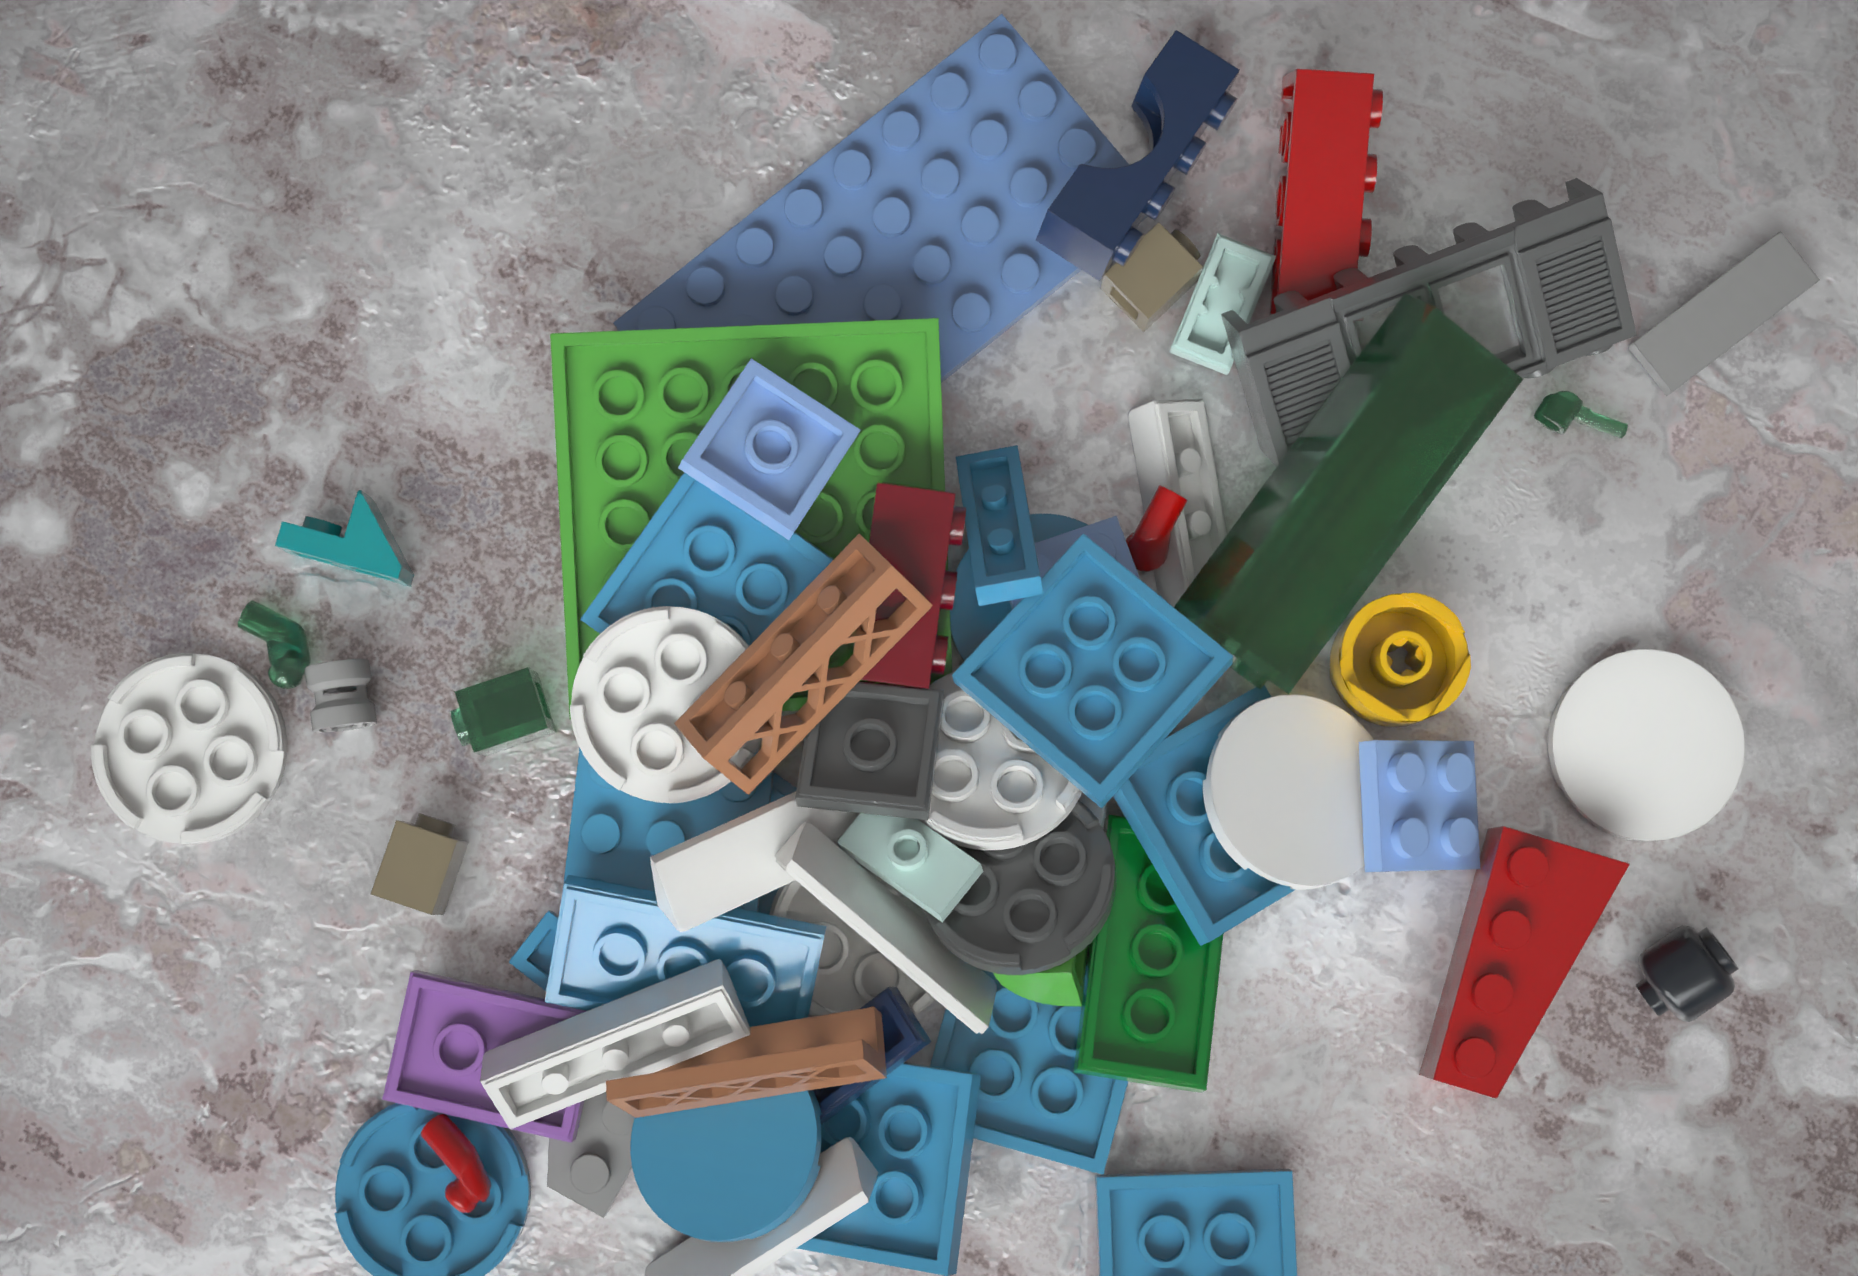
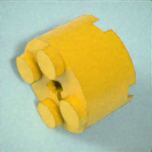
(1435, 653)

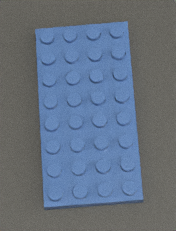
(909, 213)

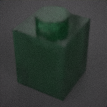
(502, 713)

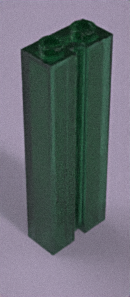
(1347, 493)

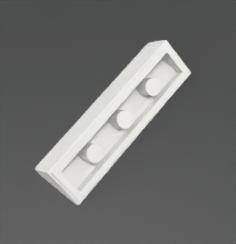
(1176, 452)
(734, 861)
(888, 925)
(613, 1042)
(839, 1189)

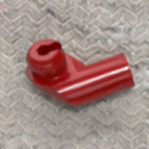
(1152, 536)
(462, 1159)

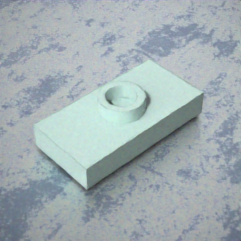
(1228, 282)
(912, 860)

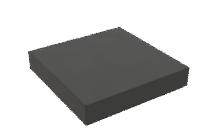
(874, 752)

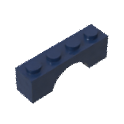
(1102, 207)

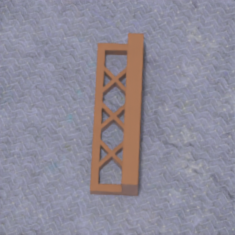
(795, 658)
(766, 1063)

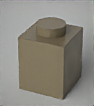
(1154, 276)
(420, 865)

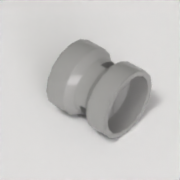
(340, 710)

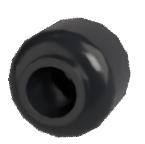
(1686, 973)

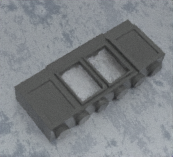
(1523, 291)

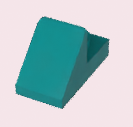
(365, 549)

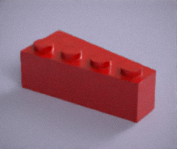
(1325, 179)
(1512, 952)

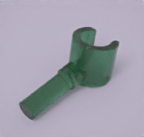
(1563, 407)

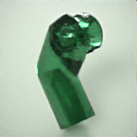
(285, 643)

